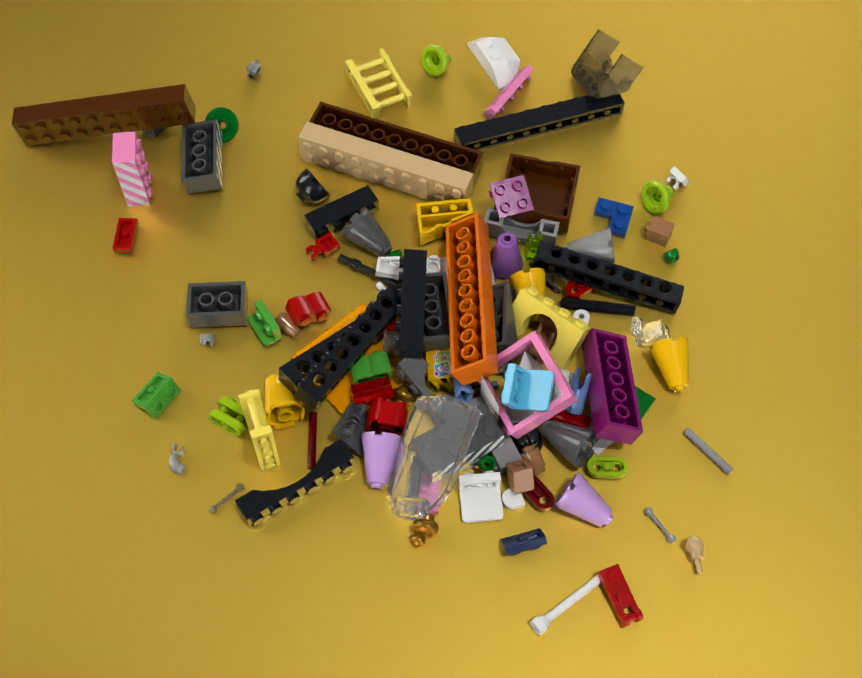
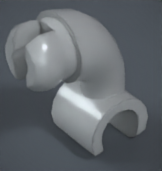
(174, 464)

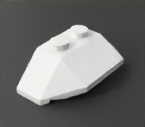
(496, 59)

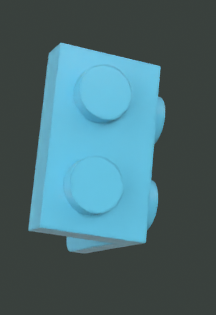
(527, 388)

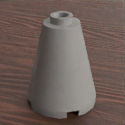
(595, 245)

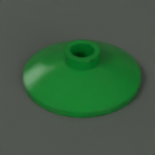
(230, 119)

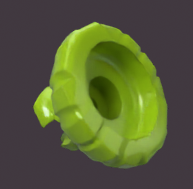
(434, 60)
(656, 197)

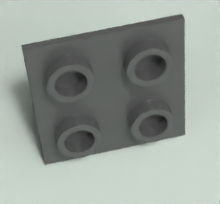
(352, 426)

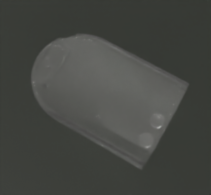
(430, 454)

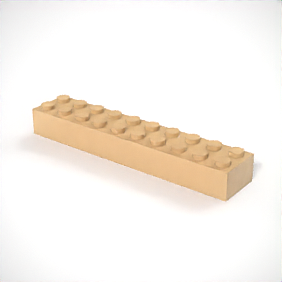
(383, 164)

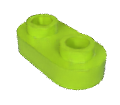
(606, 467)

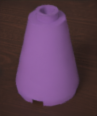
(506, 256)

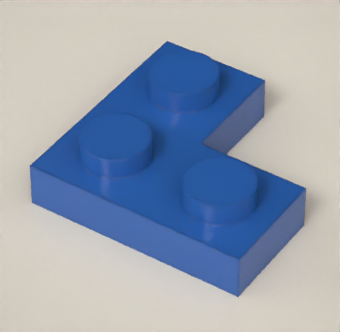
(618, 214)

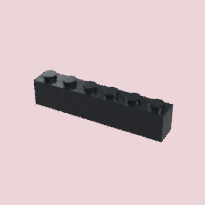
(412, 304)

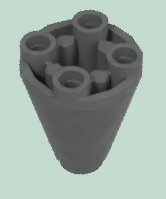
(367, 233)
(570, 440)

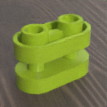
(219, 417)

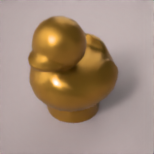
(403, 394)
(423, 526)

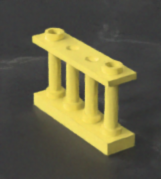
(367, 94)
(259, 430)

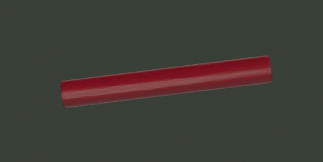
(312, 440)

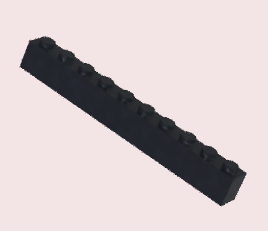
(537, 121)

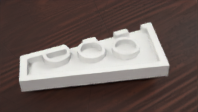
(389, 266)

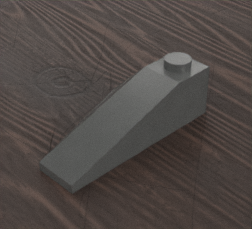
(504, 316)

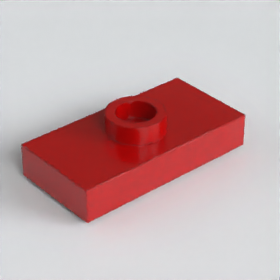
(577, 420)

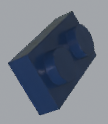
(528, 540)

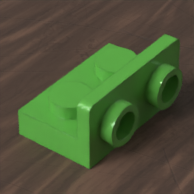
(264, 324)
(157, 394)

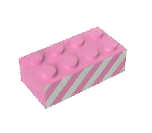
(132, 168)

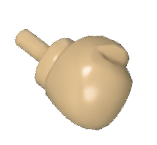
(695, 547)

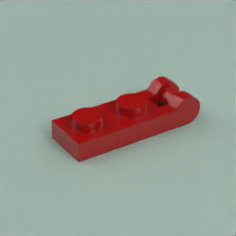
(620, 595)

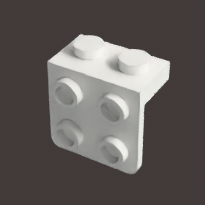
(480, 496)

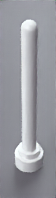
(541, 623)

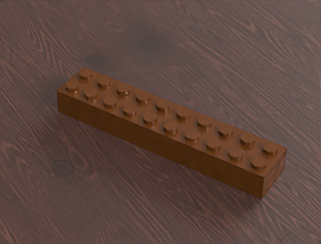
(104, 115)
(399, 138)

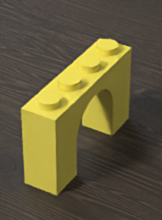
(570, 330)

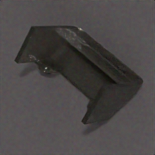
(595, 62)

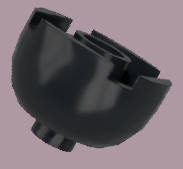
(309, 188)

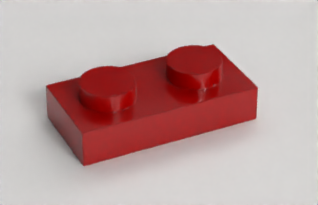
(125, 235)

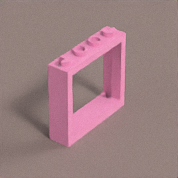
(556, 406)

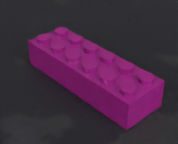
(611, 387)

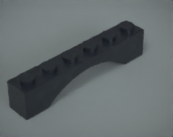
(260, 504)

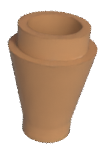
(286, 325)

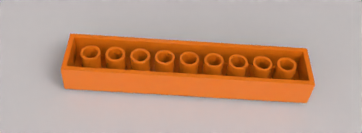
(470, 300)

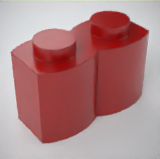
(308, 309)

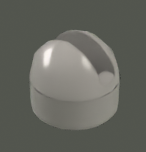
(207, 338)

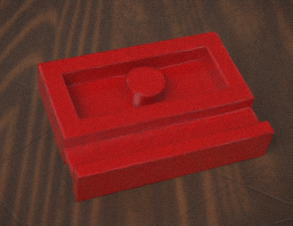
(370, 390)

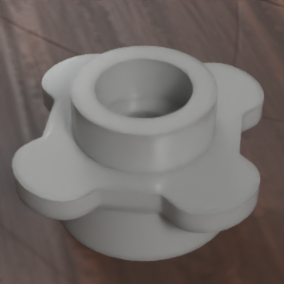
(253, 68)

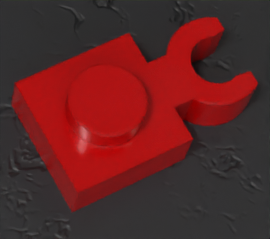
(324, 245)

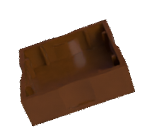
(550, 186)

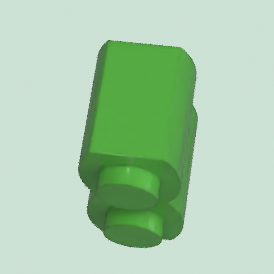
(372, 367)

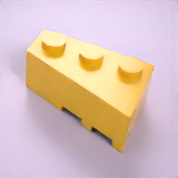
(434, 216)

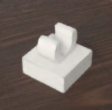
(678, 177)

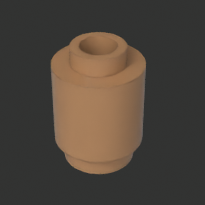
(534, 458)

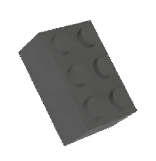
(217, 304)

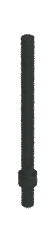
(356, 265)

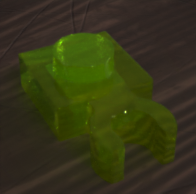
(532, 246)

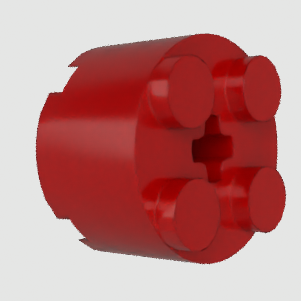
(387, 417)

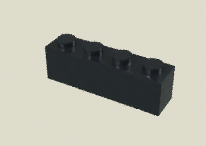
(338, 213)

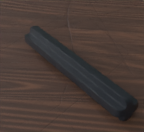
(598, 306)

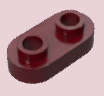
(539, 493)

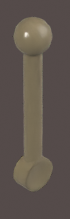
(239, 488)

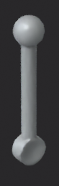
(670, 538)

